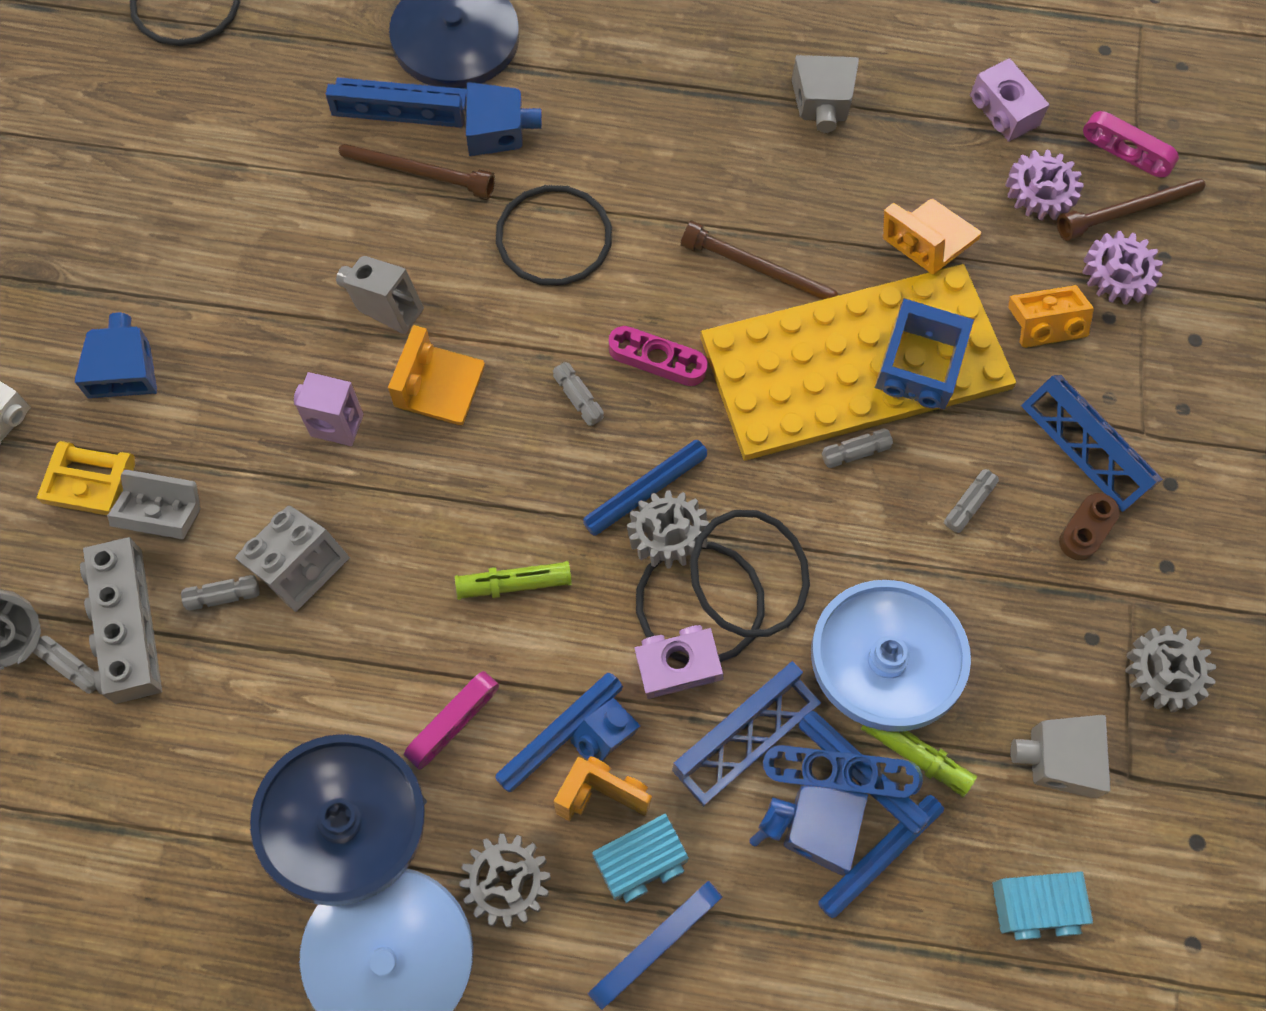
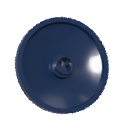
(454, 40)
(337, 820)

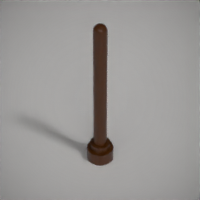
(479, 182)
(1074, 224)
(698, 238)

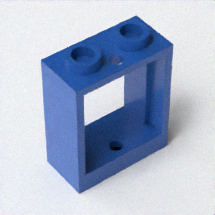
(934, 325)

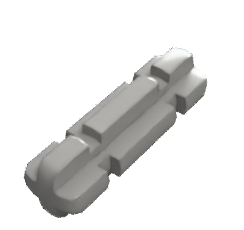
(578, 393)
(857, 448)
(971, 501)
(220, 592)
(66, 663)

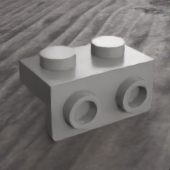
(155, 504)

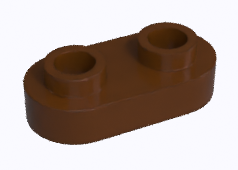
(1091, 524)

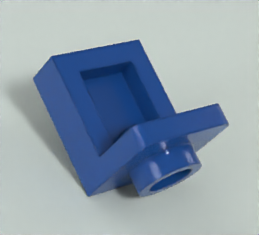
(604, 731)

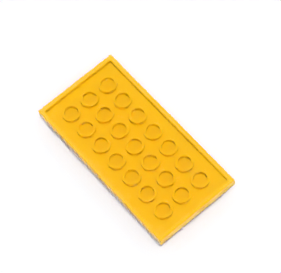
(817, 364)

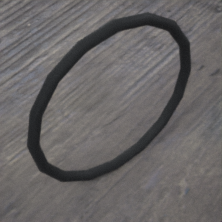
(187, 41)
(549, 281)
(754, 578)
(699, 592)

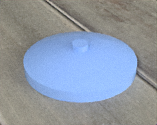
(890, 655)
(389, 951)

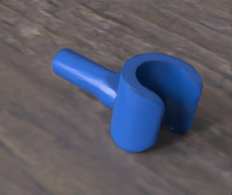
(770, 826)

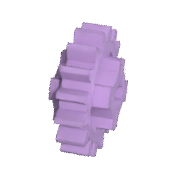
(1044, 184)
(1122, 267)

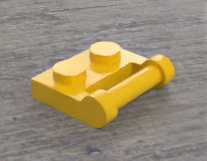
(81, 488)

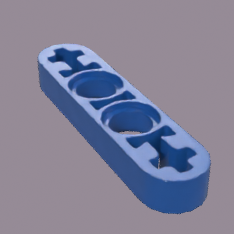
(841, 771)
(654, 945)

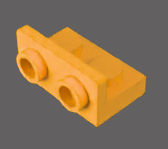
(1052, 315)

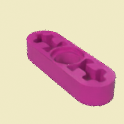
(1101, 131)
(663, 369)
(451, 720)

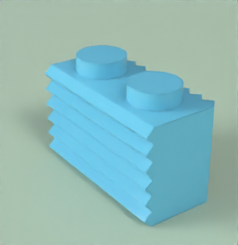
(641, 858)
(1042, 903)

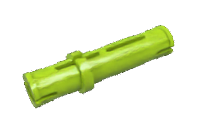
(512, 580)
(927, 758)

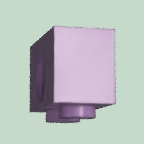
(1009, 99)
(329, 408)
(662, 679)

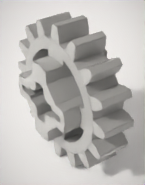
(667, 527)
(1188, 670)
(487, 889)

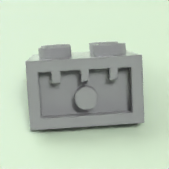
(293, 556)

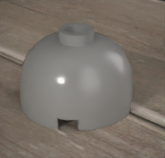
(18, 628)

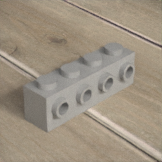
(121, 621)

